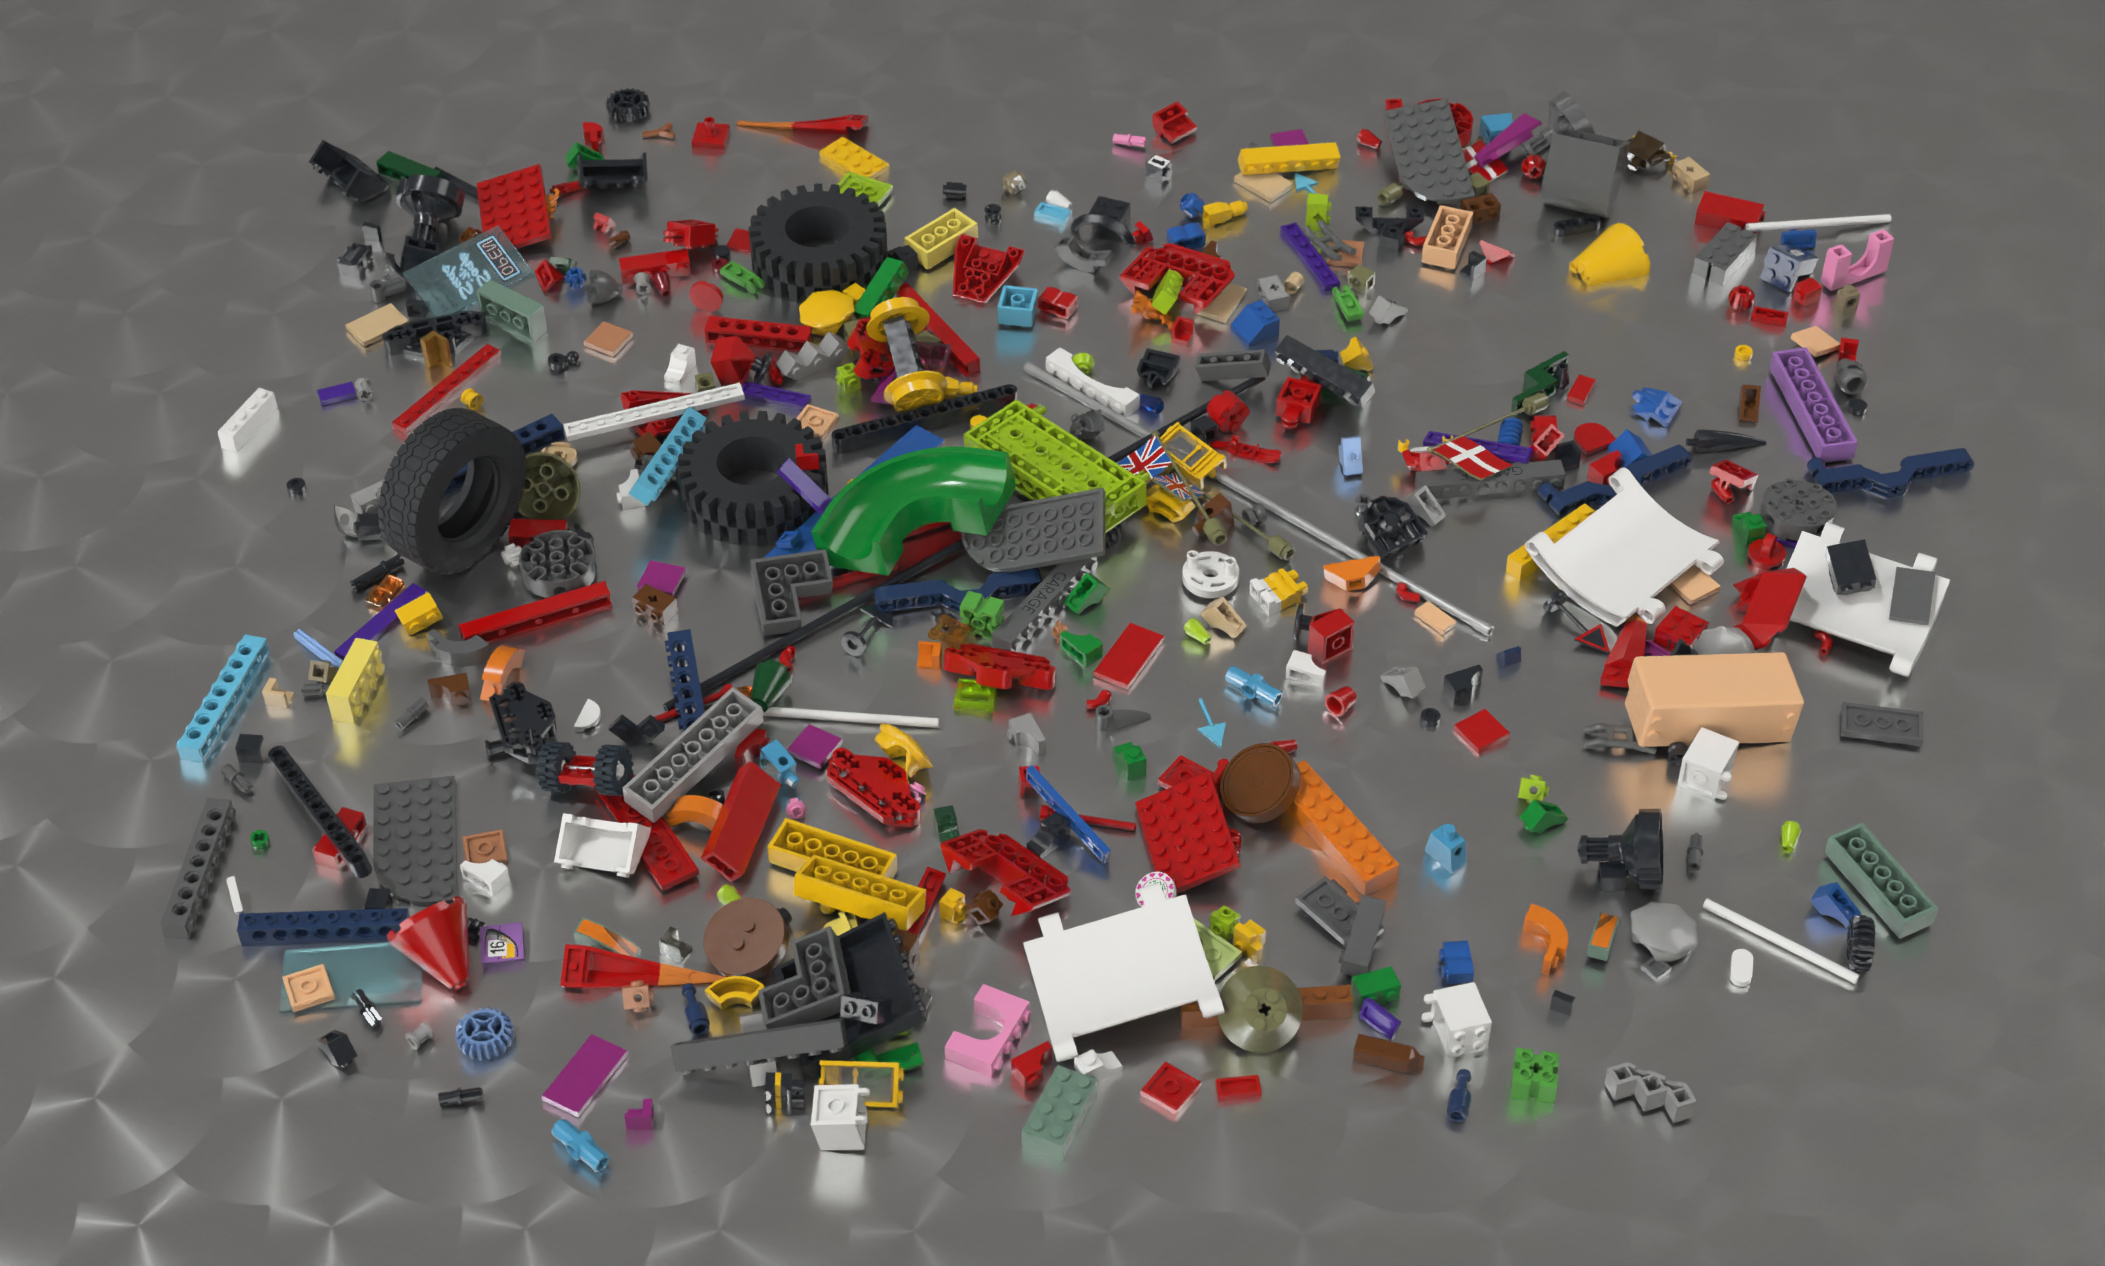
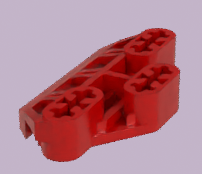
(870, 352)
(998, 666)
(881, 783)

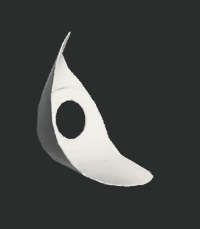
(345, 529)

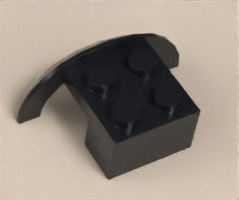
(1110, 214)
(413, 253)

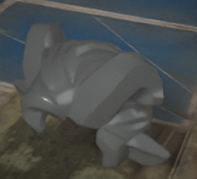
(1087, 424)

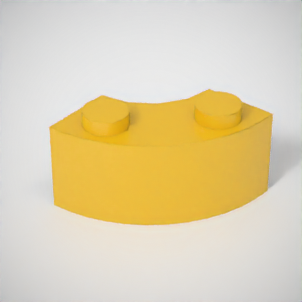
(1168, 505)
(734, 991)

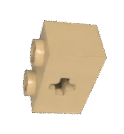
(1690, 175)

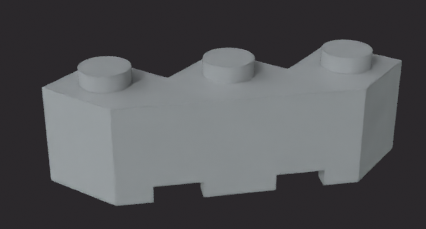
(813, 357)
(753, 1022)
(1651, 1090)

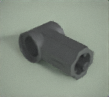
(381, 290)

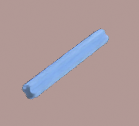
(317, 648)

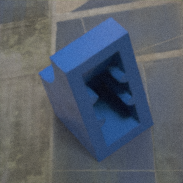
(1834, 902)

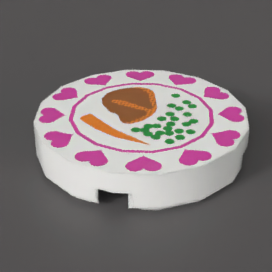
(1167, 885)

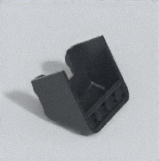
(348, 172)
(612, 172)

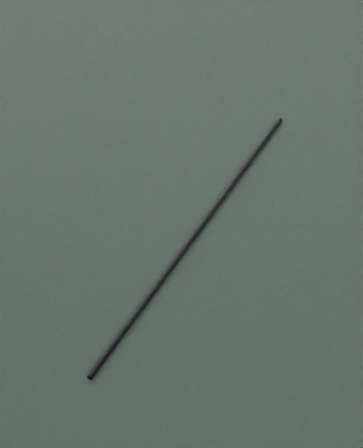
(915, 569)

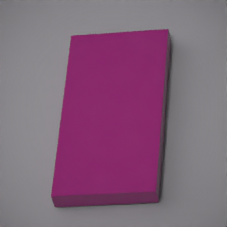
(584, 1075)

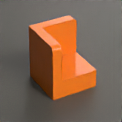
(929, 655)

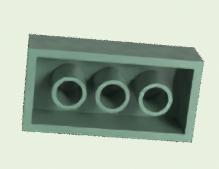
(512, 311)
(1059, 1113)

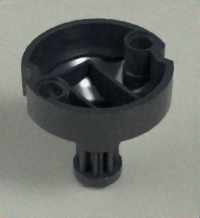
(429, 202)
(1637, 849)

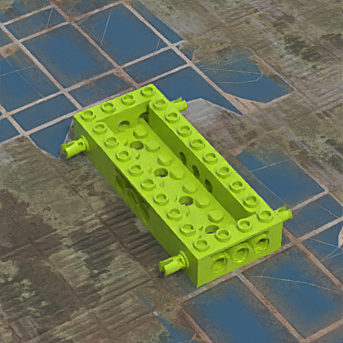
(1042, 475)

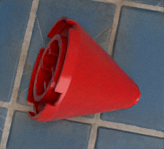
(437, 941)

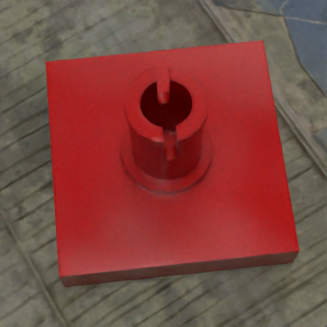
(710, 134)

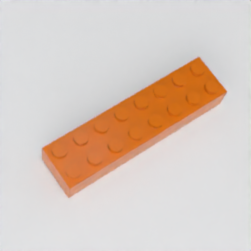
(1341, 834)

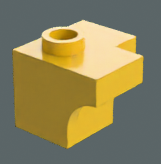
(1356, 356)
(1250, 940)

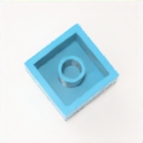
(1017, 306)

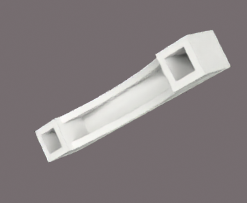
(1121, 400)

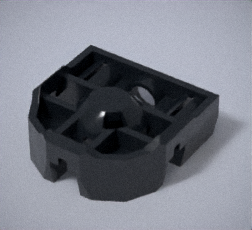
(1389, 531)

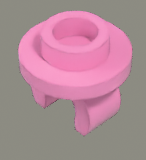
(918, 790)
(796, 809)

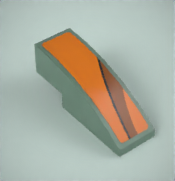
(1603, 936)
(601, 937)

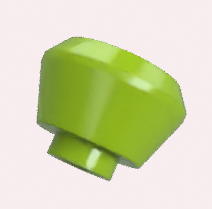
(1084, 362)

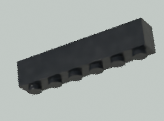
(1324, 371)

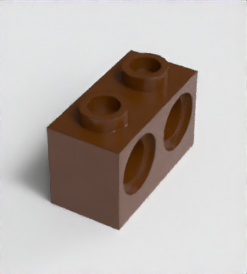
(1483, 208)

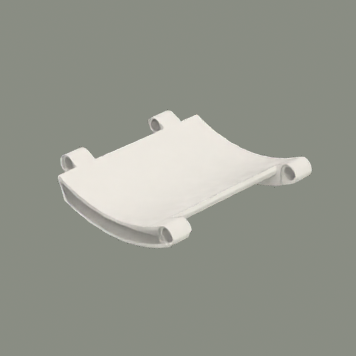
(1623, 555)
(1861, 615)
(1119, 969)

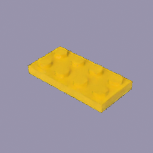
(853, 159)

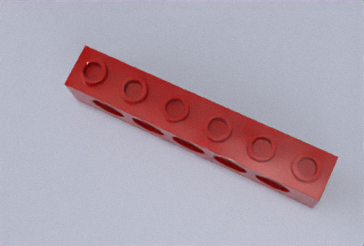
(759, 333)

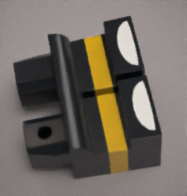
(783, 1092)

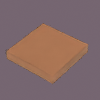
(1347, 259)
(608, 339)
(485, 846)

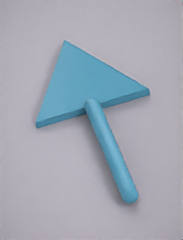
(1303, 182)
(1213, 732)

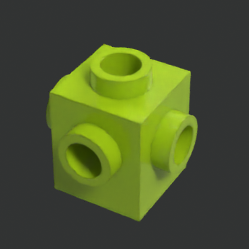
(847, 379)
(1527, 783)
(1223, 922)

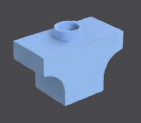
(1351, 455)

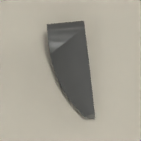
(1111, 719)

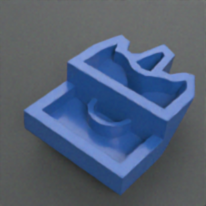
(1656, 404)

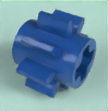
(575, 278)

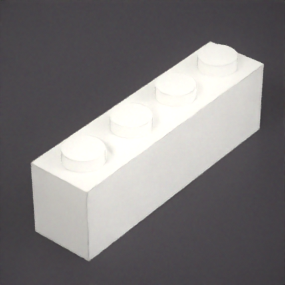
(247, 420)

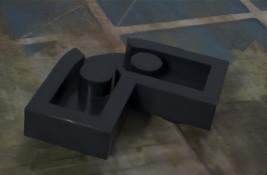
(636, 734)

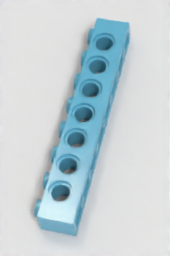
(666, 458)
(222, 698)

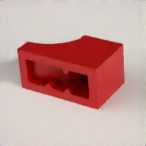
(1546, 443)
(1603, 468)
(751, 747)
(1029, 1065)

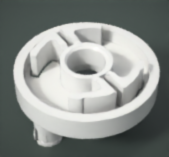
(1210, 563)

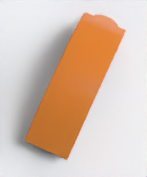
(498, 668)
(694, 809)
(1552, 931)

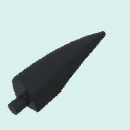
(1714, 441)

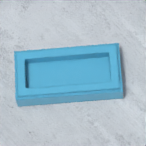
(1053, 213)

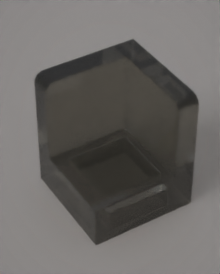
(673, 947)

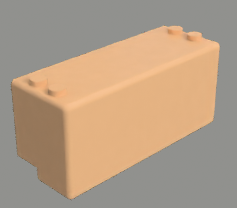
(1730, 694)

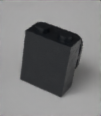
(1850, 567)

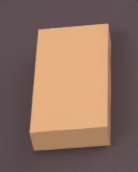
(1435, 617)

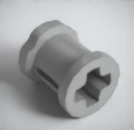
(642, 286)
(361, 391)
(419, 1035)

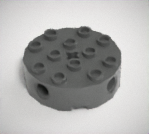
(1797, 507)
(557, 563)

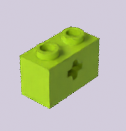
(1317, 210)

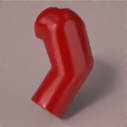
(1416, 241)
(1405, 595)
(1826, 641)
(787, 656)
(1102, 699)

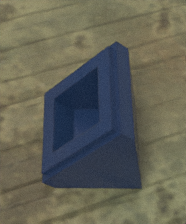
(1510, 656)

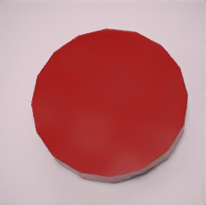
(706, 296)

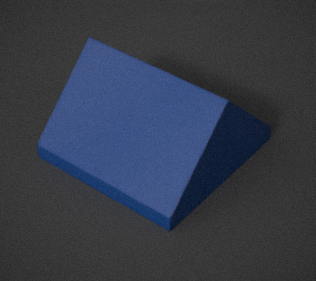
(1630, 447)

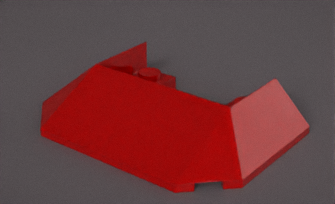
(1202, 273)
(1768, 603)
(1025, 876)

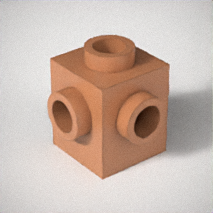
(631, 1001)

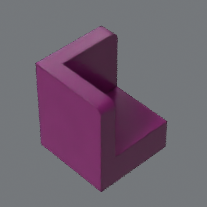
(640, 1118)

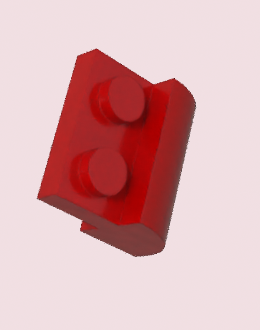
(1173, 123)

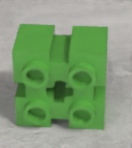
(982, 614)
(1535, 1075)

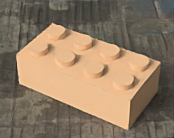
(1447, 237)

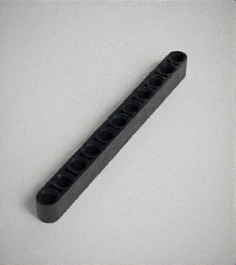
(926, 417)
(320, 812)

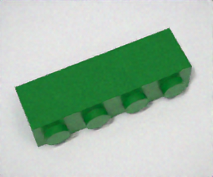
(882, 287)

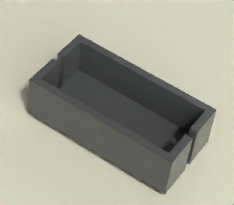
(1725, 253)

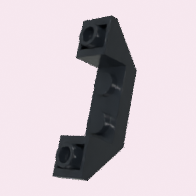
(1413, 218)

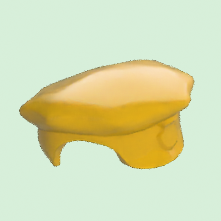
(826, 311)
(899, 743)

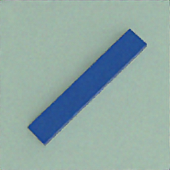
(1059, 805)

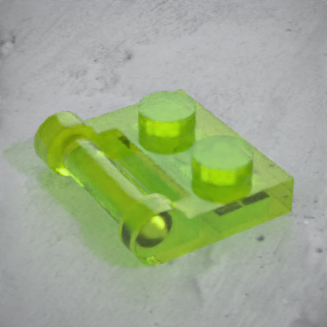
(971, 690)

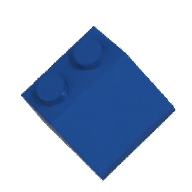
(1256, 323)

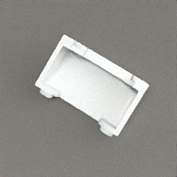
(600, 844)

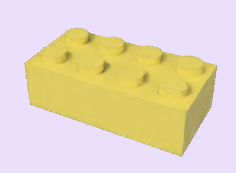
(939, 238)
(355, 681)

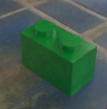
(1379, 985)

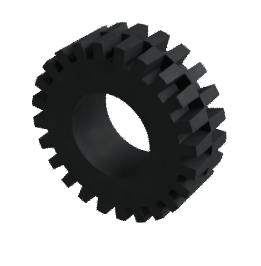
(810, 216)
(739, 448)

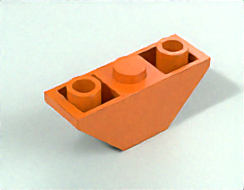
(1353, 573)

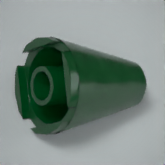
(770, 683)

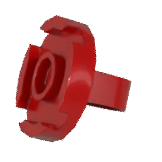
(1767, 552)

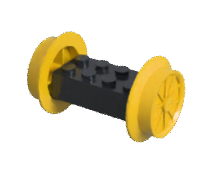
(898, 323)

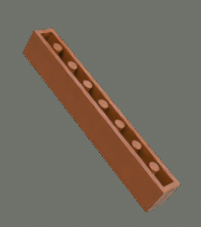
(1318, 1003)

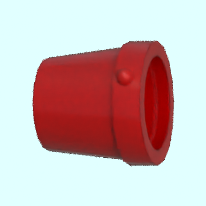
(1340, 700)

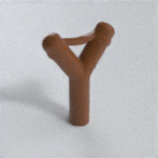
(660, 132)

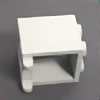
(1708, 764)
(1459, 1019)
(839, 1116)

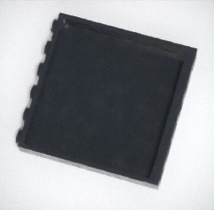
(873, 967)

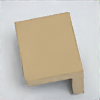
(274, 696)

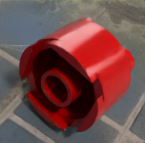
(1227, 411)

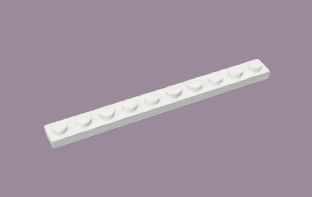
(653, 412)

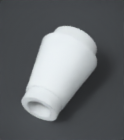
(1057, 199)

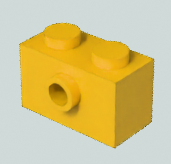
(419, 614)

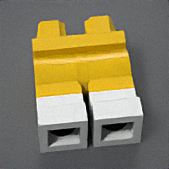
(1278, 591)

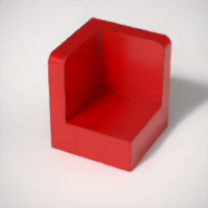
(1182, 331)
(1848, 349)
(806, 461)
(1022, 782)

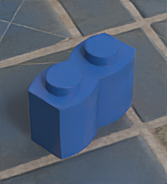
(1188, 236)
(1457, 962)

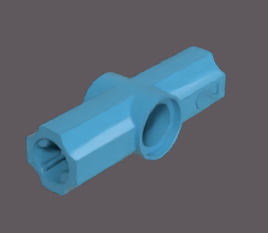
(1253, 686)
(580, 1145)

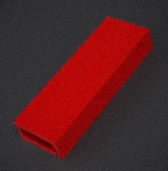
(740, 821)

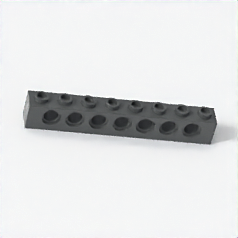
(198, 869)

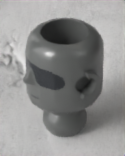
(1851, 376)

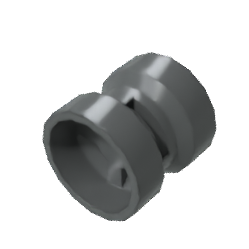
(1254, 515)

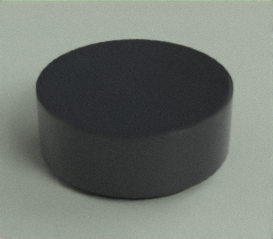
(721, 251)
(1857, 406)
(296, 486)
(1430, 717)

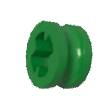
(259, 834)

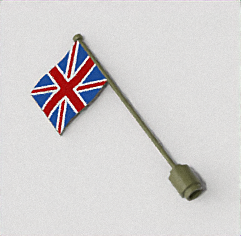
(1155, 459)
(1176, 487)

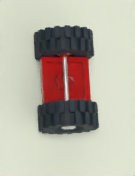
(562, 768)

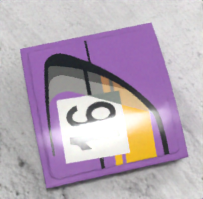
(502, 943)

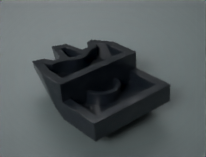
(1158, 366)

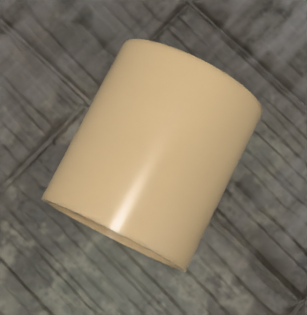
(1293, 282)

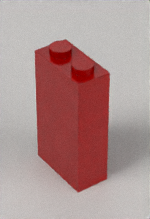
(1719, 209)

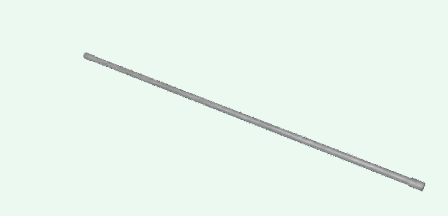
(1476, 623)

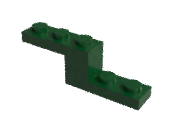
(1540, 380)

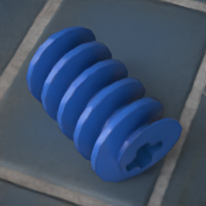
(1510, 431)

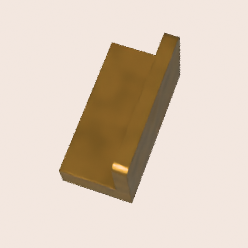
(435, 350)

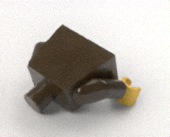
(1647, 152)

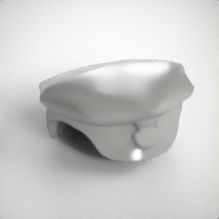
(1723, 641)
(1664, 930)

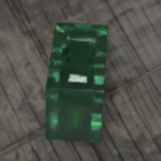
(945, 823)

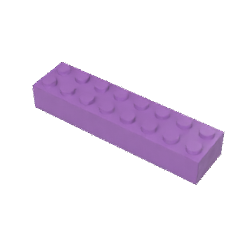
(1813, 405)

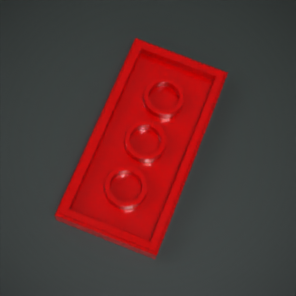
(1128, 655)

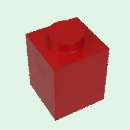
(1807, 291)

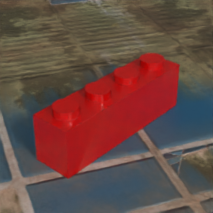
(673, 263)

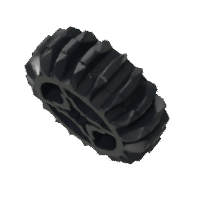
(627, 105)
(1860, 943)

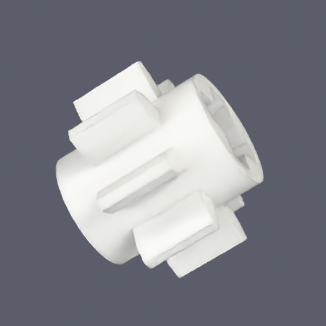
(511, 555)

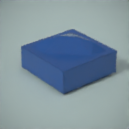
(789, 539)

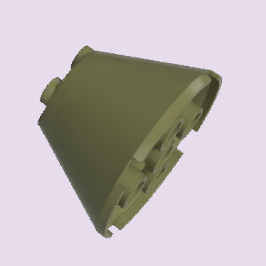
(550, 488)
(1243, 999)

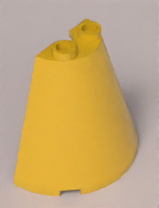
(1612, 257)

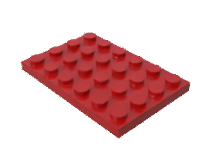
(517, 205)
(1188, 832)

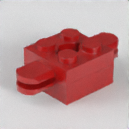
(690, 233)
(1298, 401)

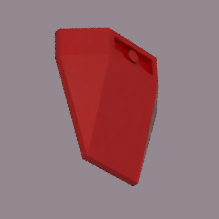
(982, 270)
(660, 427)

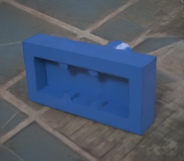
(1801, 239)

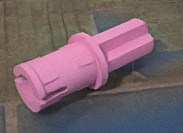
(1129, 140)

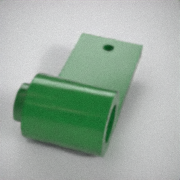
(903, 1055)

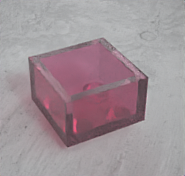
(935, 357)

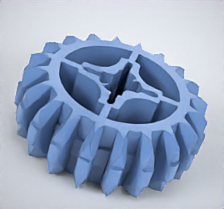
(484, 1039)

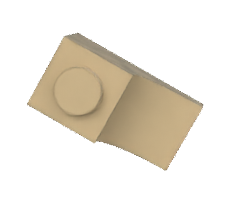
(1224, 617)

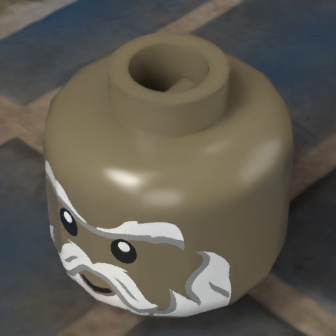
(1014, 182)

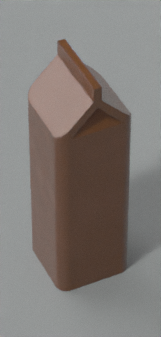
(1387, 1054)

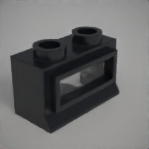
(353, 256)

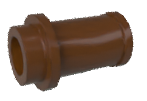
(621, 238)

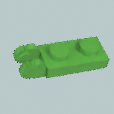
(742, 277)
(1348, 303)

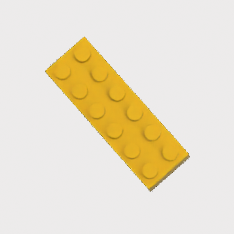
(798, 842)
(859, 891)

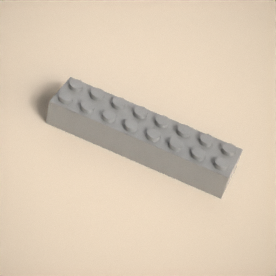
(693, 754)

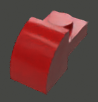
(593, 135)

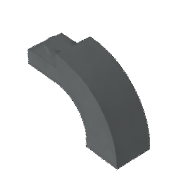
(1079, 257)
(459, 653)

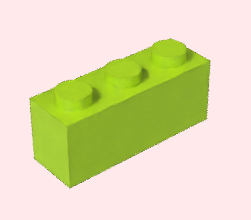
(1167, 291)

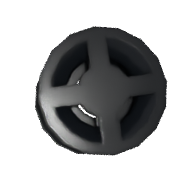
(993, 214)
(1676, 753)

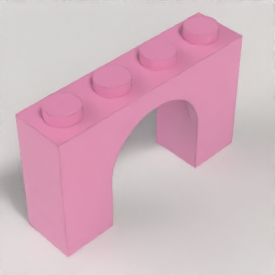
(1875, 260)
(988, 1054)

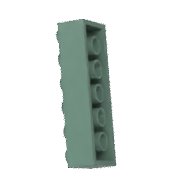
(1881, 880)

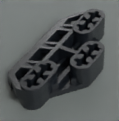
(456, 327)
(528, 721)

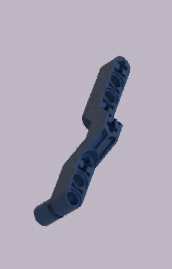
(1892, 483)
(1592, 494)
(940, 593)

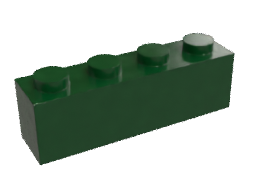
(398, 167)

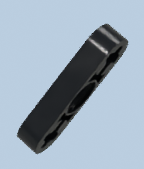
(1587, 224)

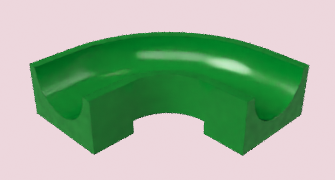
(927, 486)

